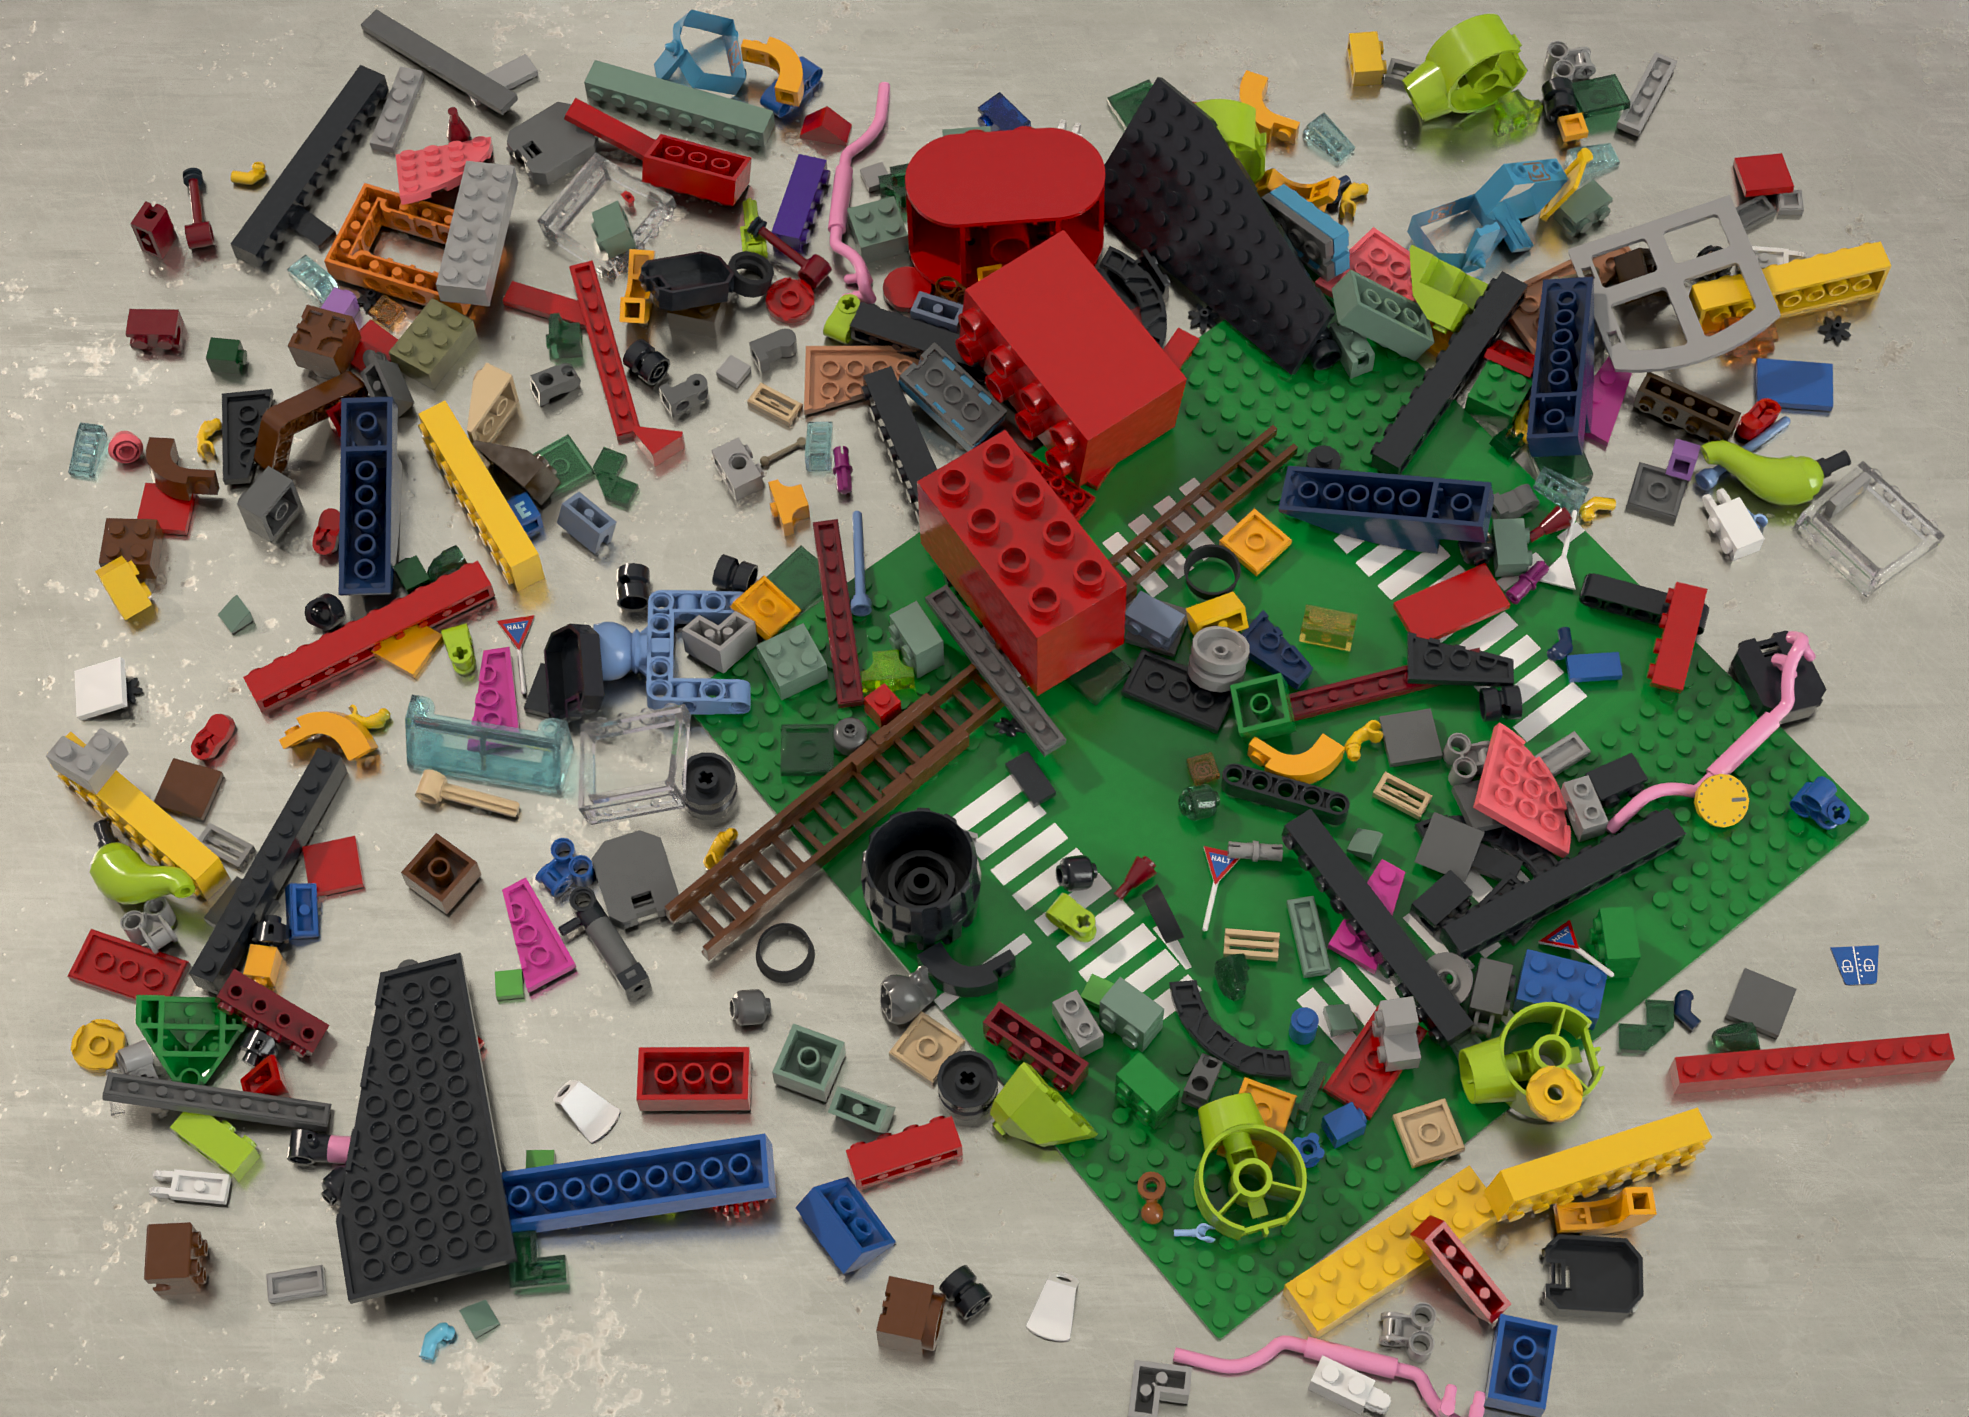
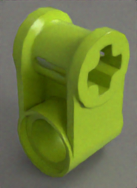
(839, 322)
(459, 648)
(1069, 915)

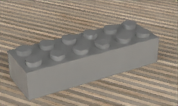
(477, 233)

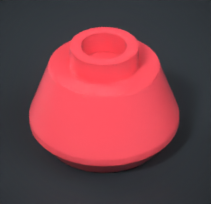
(125, 447)

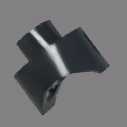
(1323, 457)
(327, 613)
(271, 931)
(257, 1047)

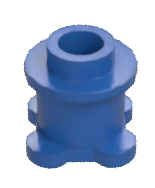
(1311, 1145)

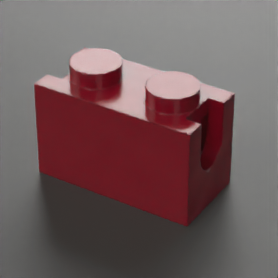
(154, 230)
(154, 328)

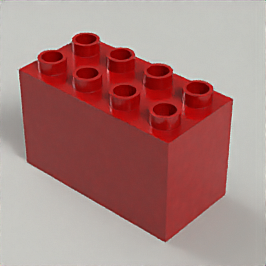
(1069, 359)
(1022, 562)

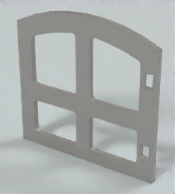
(1671, 278)

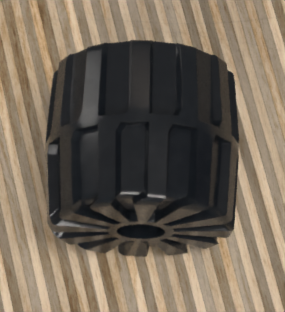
(915, 852)

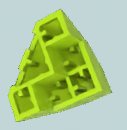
(1443, 290)
(1037, 1112)

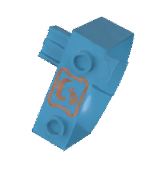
(676, 56)
(1548, 181)
(1482, 241)

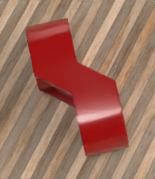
(1758, 418)
(324, 542)
(212, 737)

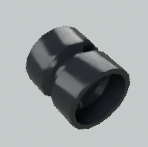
(1559, 98)
(1325, 352)
(645, 361)
(732, 574)
(633, 586)
(1500, 703)
(967, 1294)

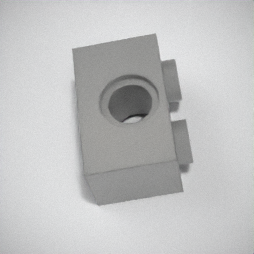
(742, 481)
(1584, 808)
(1077, 1024)

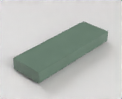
(1308, 937)

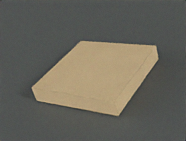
(926, 1047)
(1428, 1133)

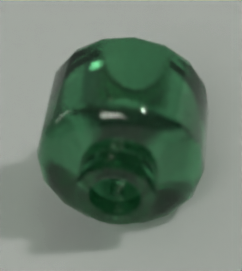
(1198, 802)

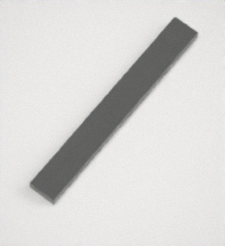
(439, 62)
(995, 670)
(216, 1101)

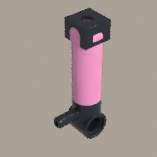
(310, 1147)

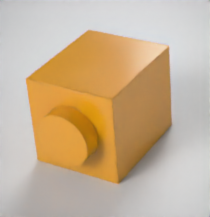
(263, 964)

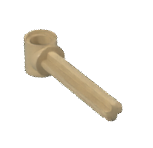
(434, 788)

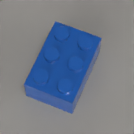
(1560, 981)
(1520, 1365)

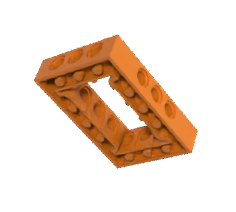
(353, 263)

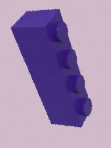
(801, 200)

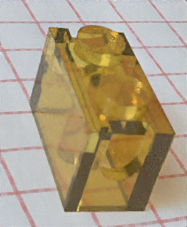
(1328, 627)

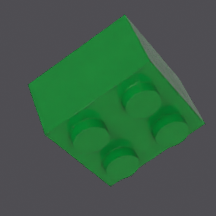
(1498, 395)
(1263, 708)
(1616, 940)
(1146, 1091)

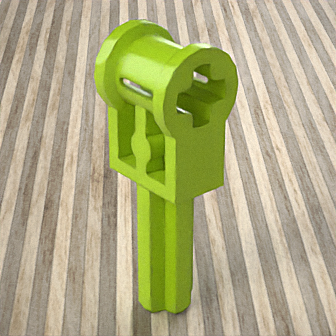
(750, 243)

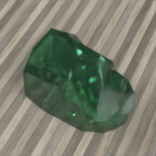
(446, 563)
(1232, 975)
(1736, 1037)

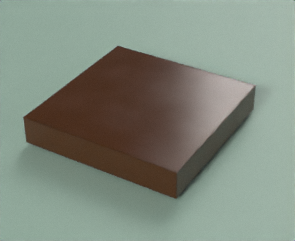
(188, 789)

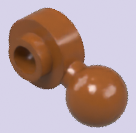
(1152, 1211)

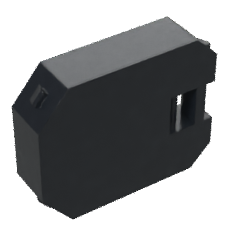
(687, 280)
(573, 672)
(1763, 680)
(1602, 1277)

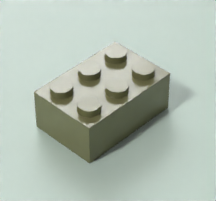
(433, 343)

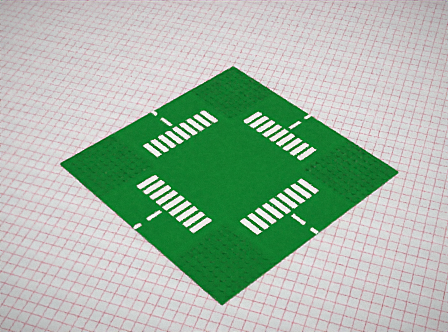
(1129, 766)

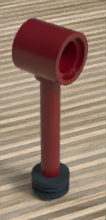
(199, 233)
(812, 270)

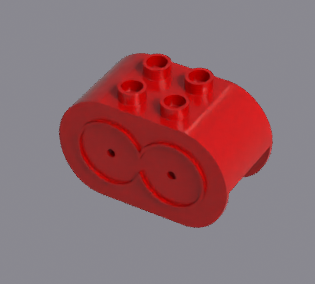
(1002, 196)

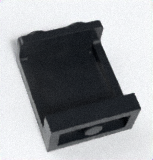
(1147, 263)

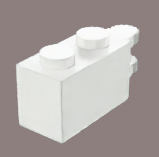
(1733, 525)
(1348, 1387)

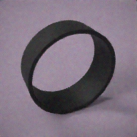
(1214, 551)
(1162, 914)
(790, 975)

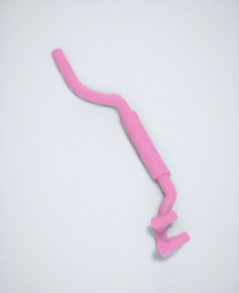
(841, 198)
(1743, 746)
(1348, 1356)

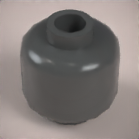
(849, 735)
(749, 1007)

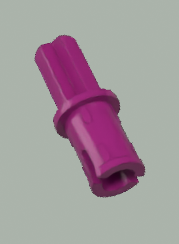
(842, 470)
(1527, 582)

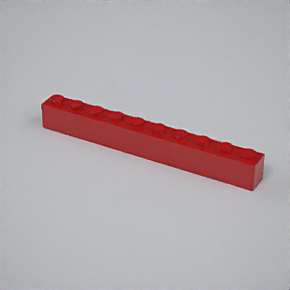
(353, 643)
(1811, 1063)

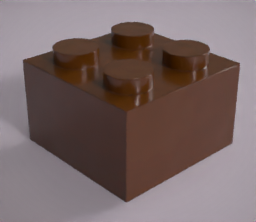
(135, 541)
(441, 873)

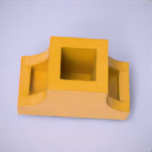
(788, 505)

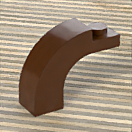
(173, 479)

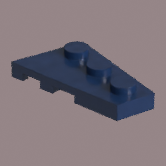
(1274, 653)

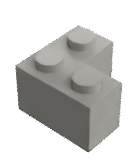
(722, 643)
(88, 765)
(1396, 1028)
(1157, 1382)

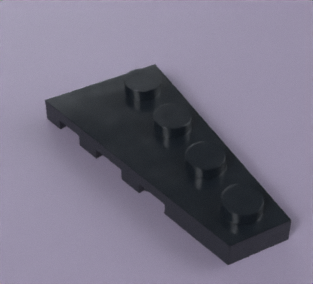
(240, 431)
(1455, 665)

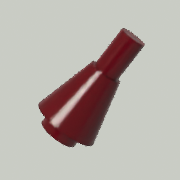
(456, 128)
(1555, 521)
(1140, 871)

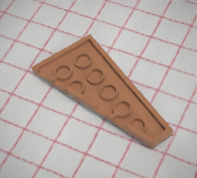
(1526, 317)
(837, 372)

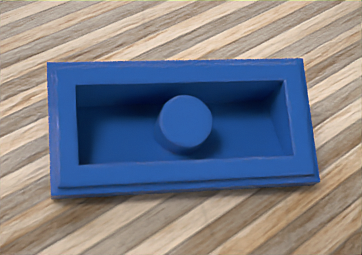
(301, 910)

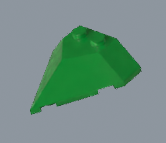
(187, 1034)

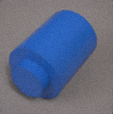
(1303, 1025)

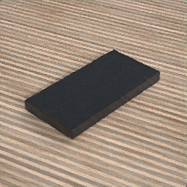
(1169, 689)

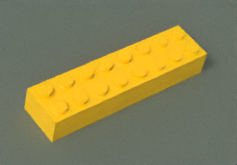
(1796, 284)
(480, 496)
(153, 830)
(1597, 1165)
(1385, 1255)

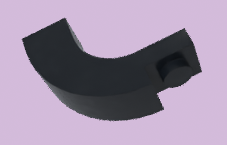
(962, 979)

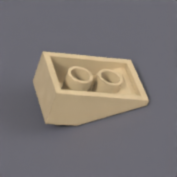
(491, 403)

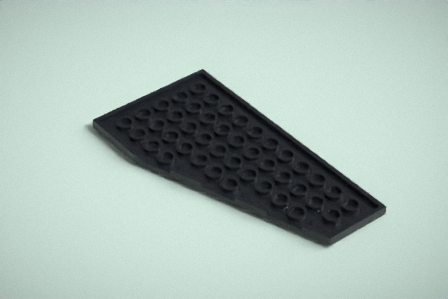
(1200, 215)

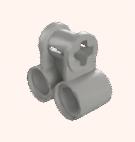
(1568, 62)
(1469, 760)
(152, 925)
(136, 1060)
(1408, 1330)

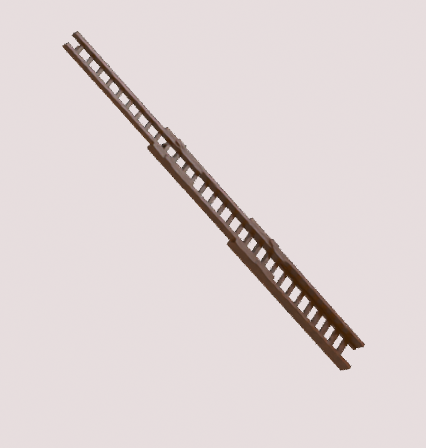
(941, 752)

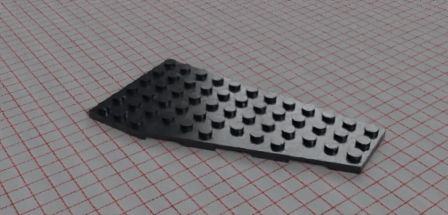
(423, 1154)

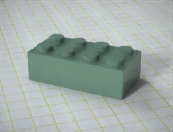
(1382, 315)

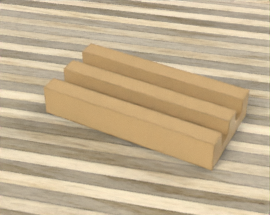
(779, 412)
(1398, 804)
(1252, 935)

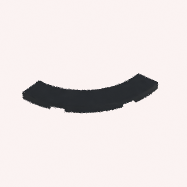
(1142, 289)
(1505, 839)
(1219, 1043)

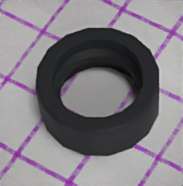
(757, 264)

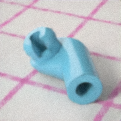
(434, 1336)

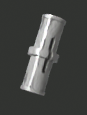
(1255, 851)

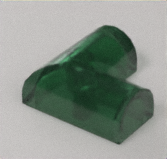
(534, 1270)

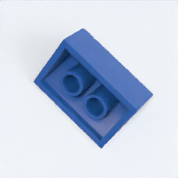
(844, 1224)

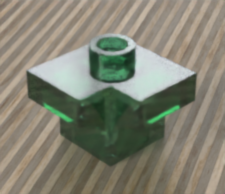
(894, 185)
(564, 338)

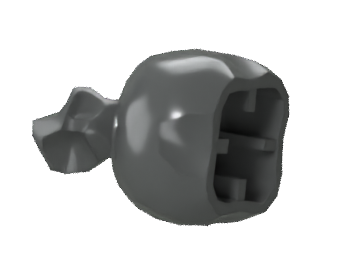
(906, 996)

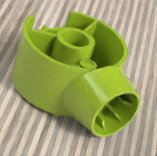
(1466, 69)
(1240, 132)
(1492, 1076)
(1234, 1123)

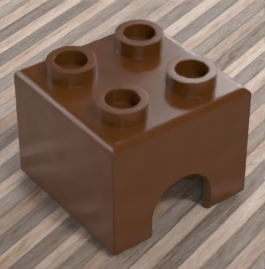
(175, 1258)

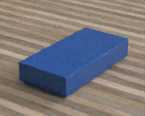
(1593, 667)

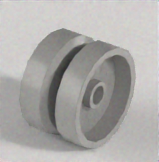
(1218, 658)

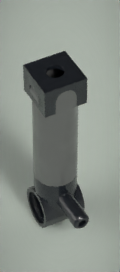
(607, 940)

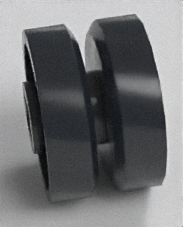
(710, 786)
(967, 1085)

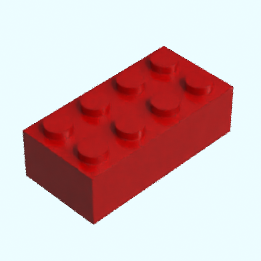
(696, 169)
(694, 1078)

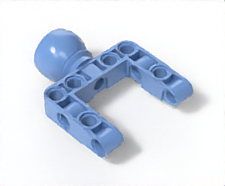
(653, 653)

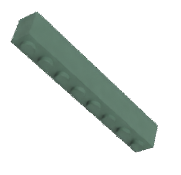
(679, 103)

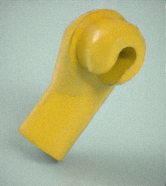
(249, 178)
(1595, 503)

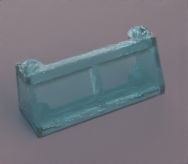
(488, 750)

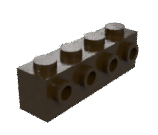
(1686, 408)

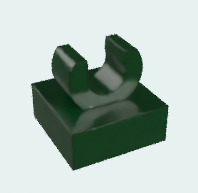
(1507, 442)

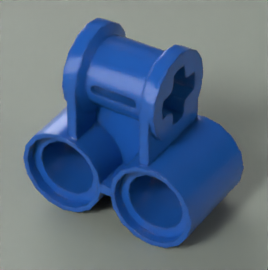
(1820, 803)
(561, 871)

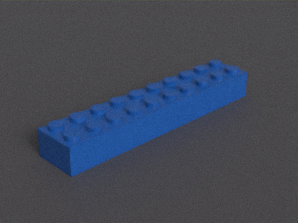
(641, 1184)

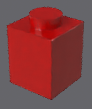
(882, 705)

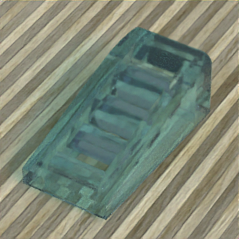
(1329, 127)
(1595, 165)
(314, 279)
(87, 434)
(819, 446)
(1561, 500)

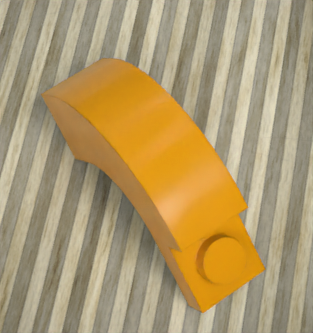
(782, 59)
(1252, 92)
(1318, 193)
(636, 304)
(346, 730)
(1303, 767)
(1621, 1212)

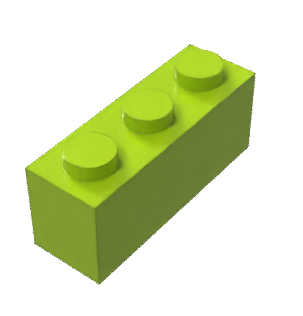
(217, 1143)

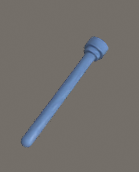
(1708, 477)
(861, 602)

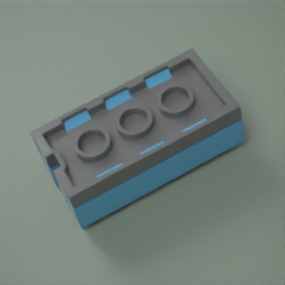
(1314, 234)
(952, 397)

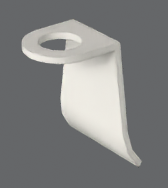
(587, 1110)
(1055, 1308)

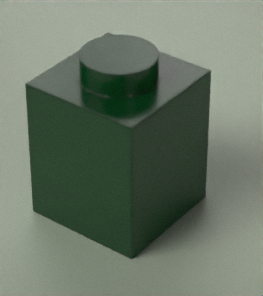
(226, 355)
(411, 574)

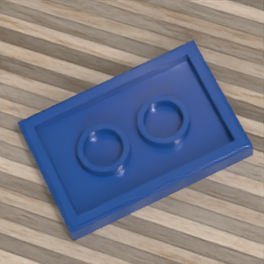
(1795, 383)

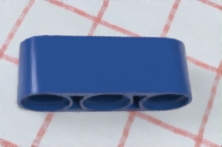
(811, 75)

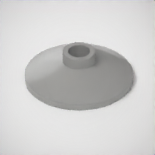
(1451, 963)

